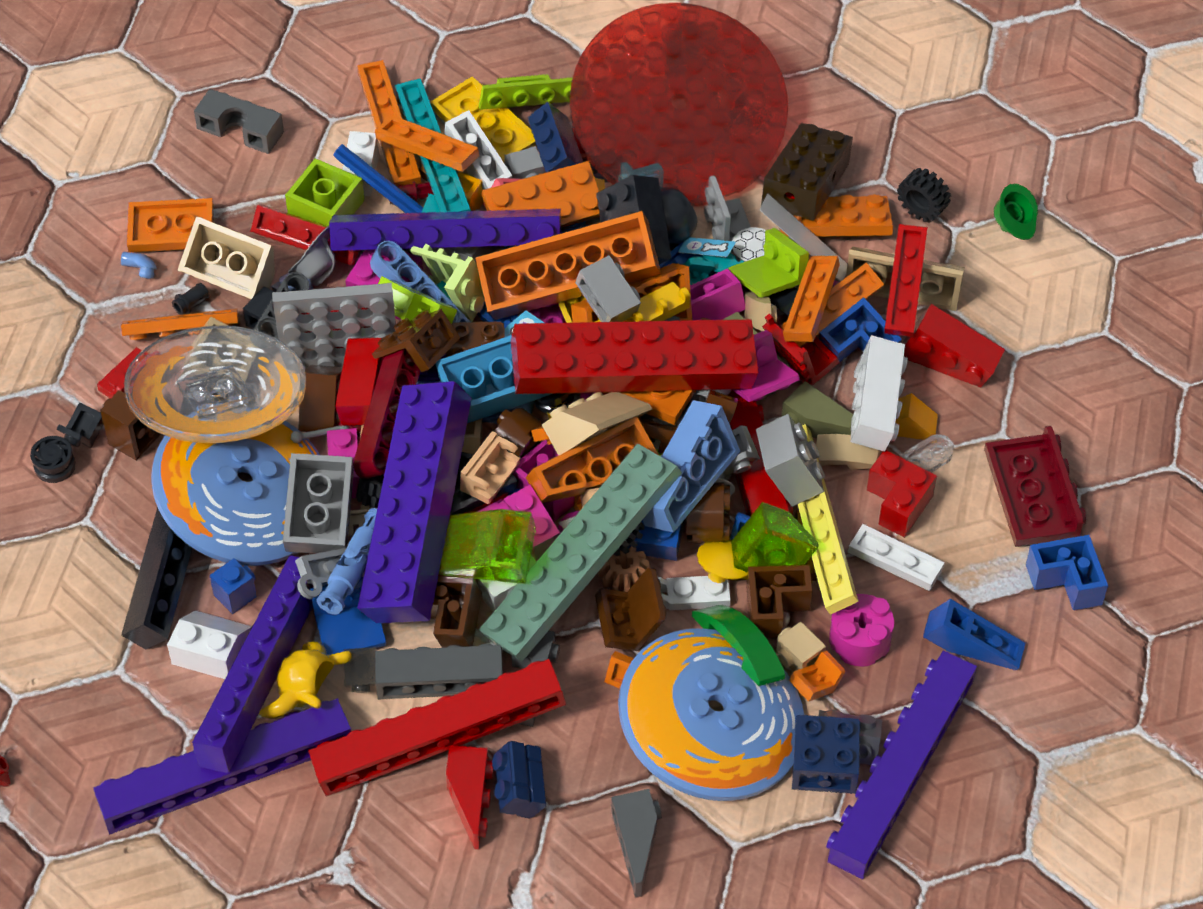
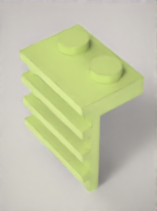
(460, 278)

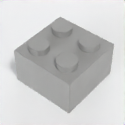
(791, 459)

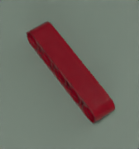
(374, 444)

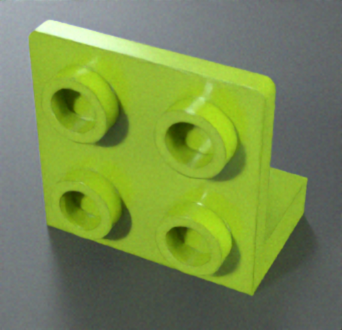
(777, 269)

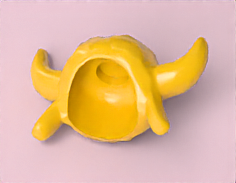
(302, 677)

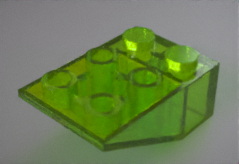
(489, 545)

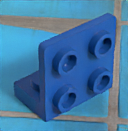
(349, 628)

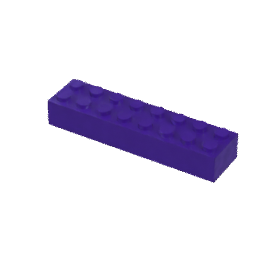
(415, 503)

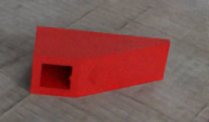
(466, 783)

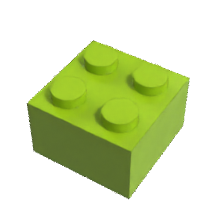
(324, 193)

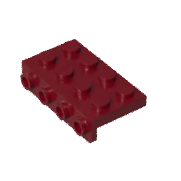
(1035, 488)

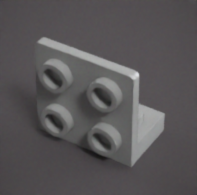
(725, 216)

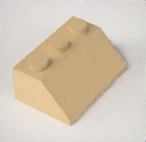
(228, 258)
(590, 418)

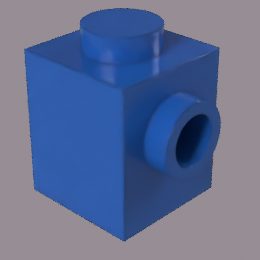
(233, 585)

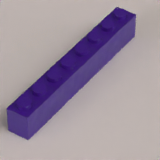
(444, 228)
(253, 672)
(901, 765)
(182, 782)

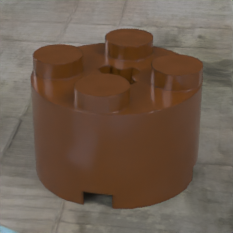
(517, 428)
(708, 519)

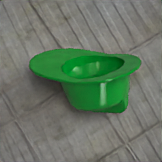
(1017, 211)

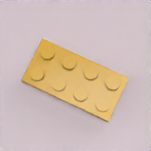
(499, 125)

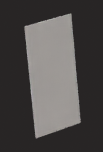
(799, 232)

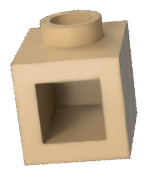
(798, 647)

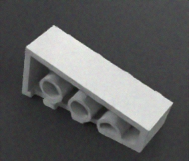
(877, 393)

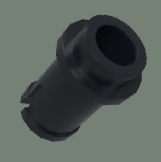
(185, 302)

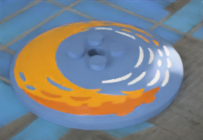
(214, 508)
(689, 743)

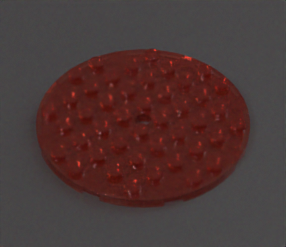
(688, 53)

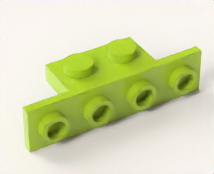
(525, 91)

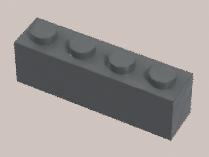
(435, 670)

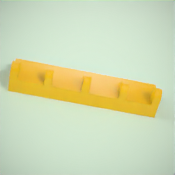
(662, 304)

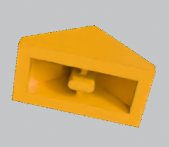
(916, 419)

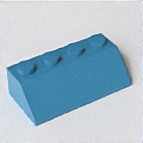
(486, 377)

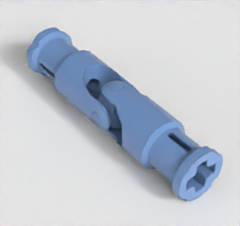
(349, 567)

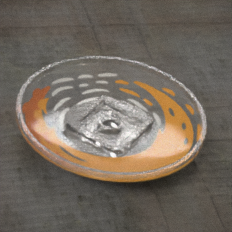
(251, 372)

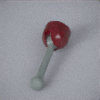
(297, 437)

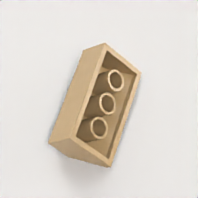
(938, 284)

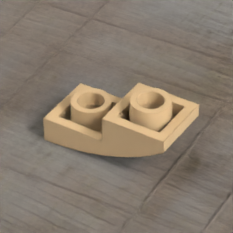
(757, 308)
(838, 450)

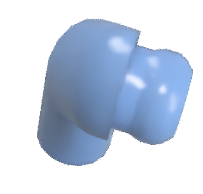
(140, 261)

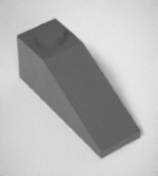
(636, 827)

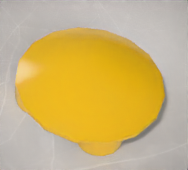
(718, 561)

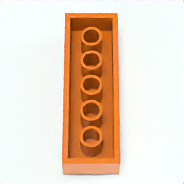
(548, 268)

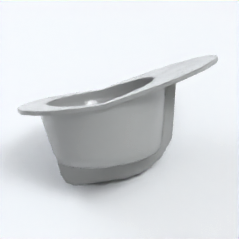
(317, 261)

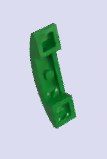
(743, 635)

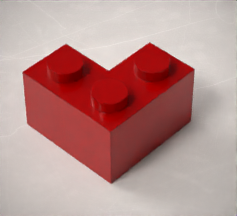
(904, 488)

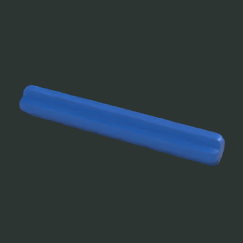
(376, 180)

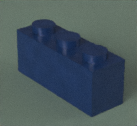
(554, 138)

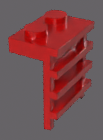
(809, 362)

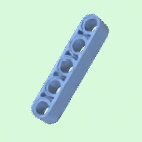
(402, 265)

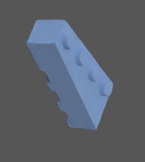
(702, 451)

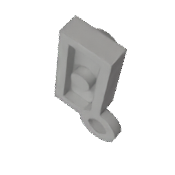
(316, 571)

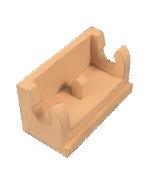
(489, 468)

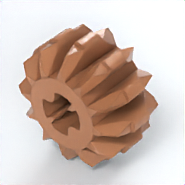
(623, 570)

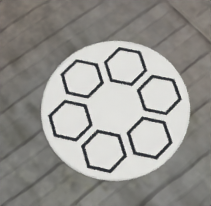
(749, 243)

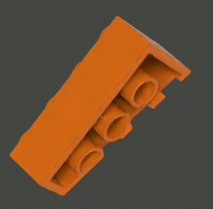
(588, 463)

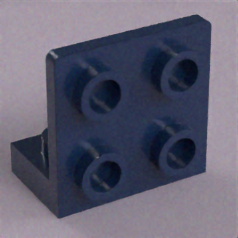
(826, 754)

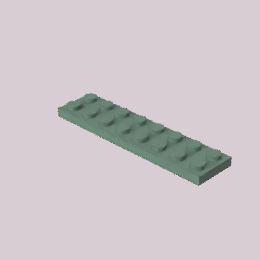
(580, 551)

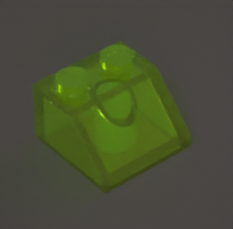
(772, 539)

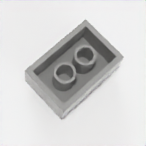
(318, 503)

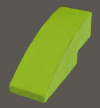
(410, 302)

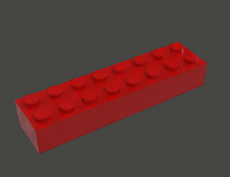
(633, 356)

